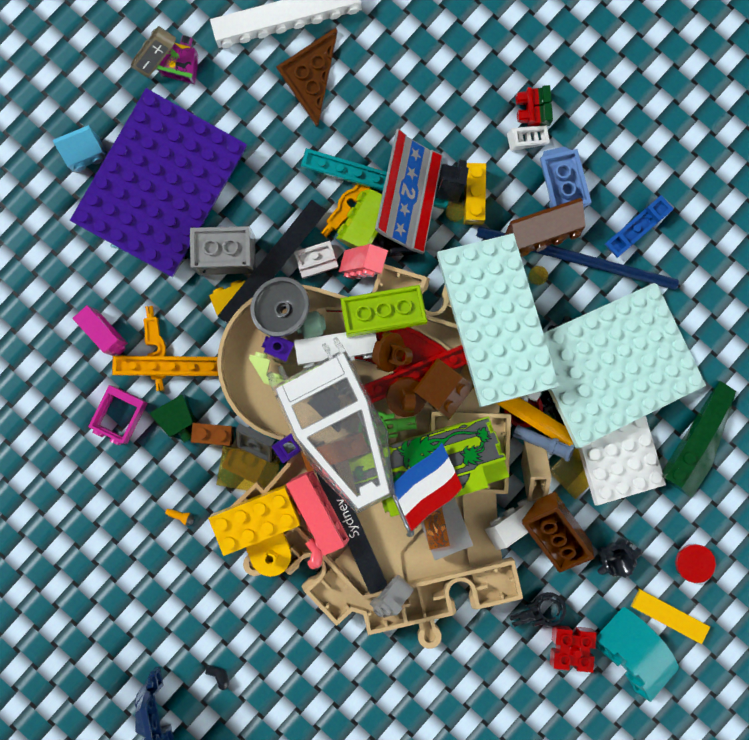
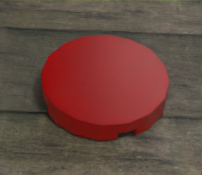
(695, 563)

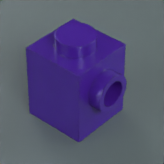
(277, 347)

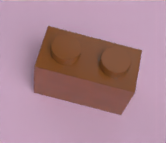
(212, 434)

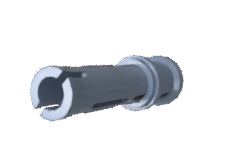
(552, 446)

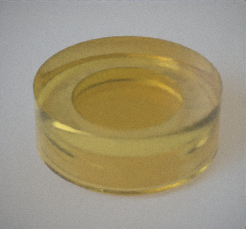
(455, 211)
(538, 275)

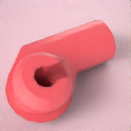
(316, 555)

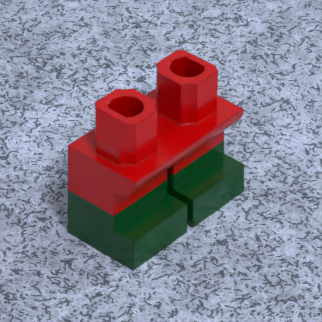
(538, 106)

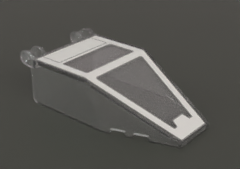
(338, 428)

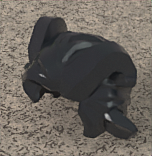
(618, 558)

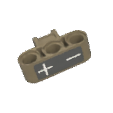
(153, 51)

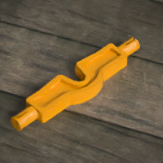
(340, 213)
(153, 337)

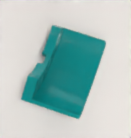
(640, 651)

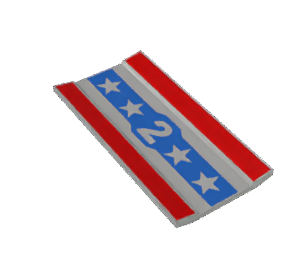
(409, 193)

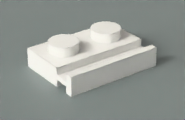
(316, 259)

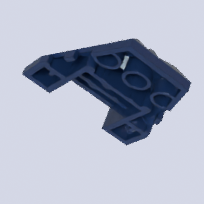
(147, 717)

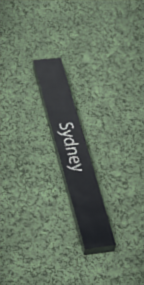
(358, 541)

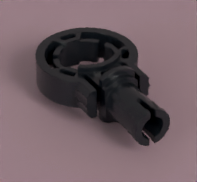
(528, 616)

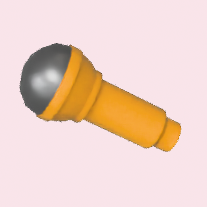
(186, 518)

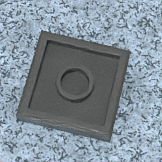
(255, 443)

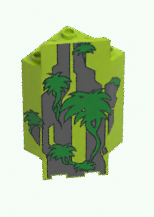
(470, 447)

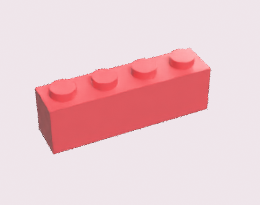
(363, 261)
(317, 512)

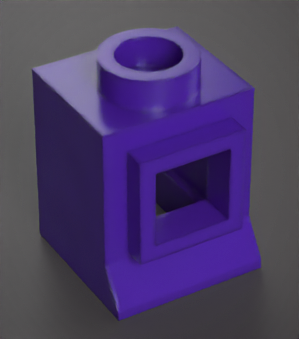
(280, 450)

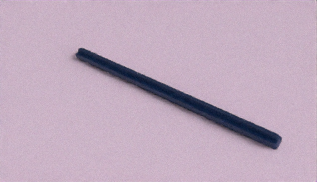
(593, 262)

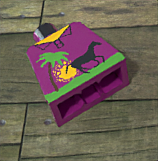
(180, 62)

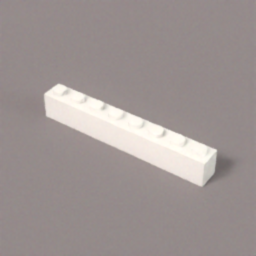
(277, 18)

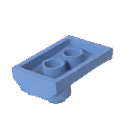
(564, 176)

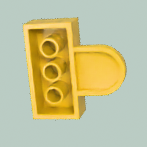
(259, 528)

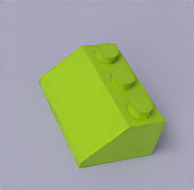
(361, 220)

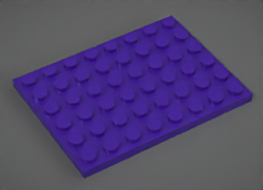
(158, 182)

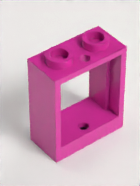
(100, 331)
(103, 407)

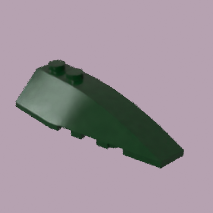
(700, 443)

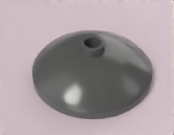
(270, 302)

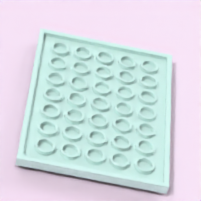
(619, 365)

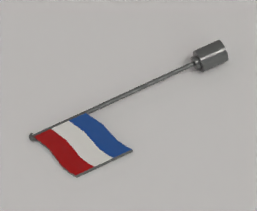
(425, 488)

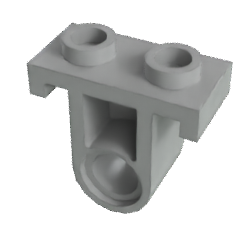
(392, 598)

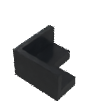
(452, 181)

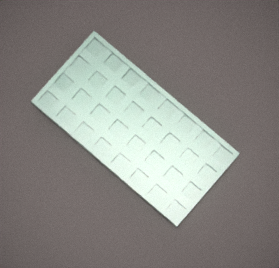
(497, 320)

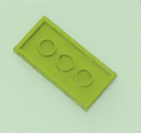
(383, 311)

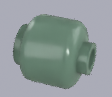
(313, 325)

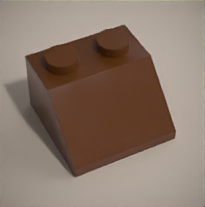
(443, 388)

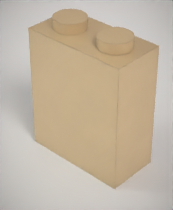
(535, 471)

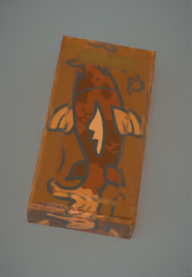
(436, 530)

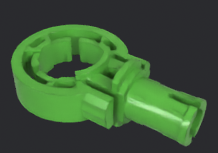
(398, 424)

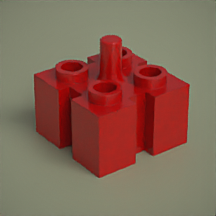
(572, 648)

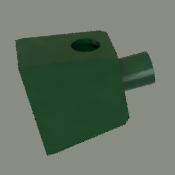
(175, 418)

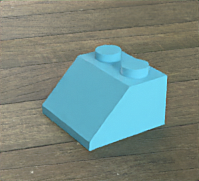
(80, 148)

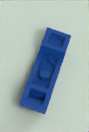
(639, 226)

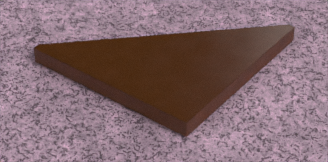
(309, 72)

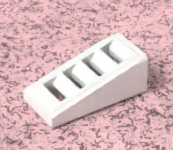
(516, 140)

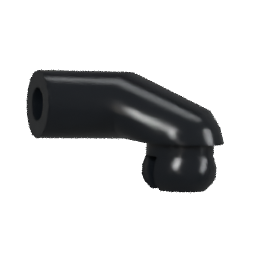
(220, 675)

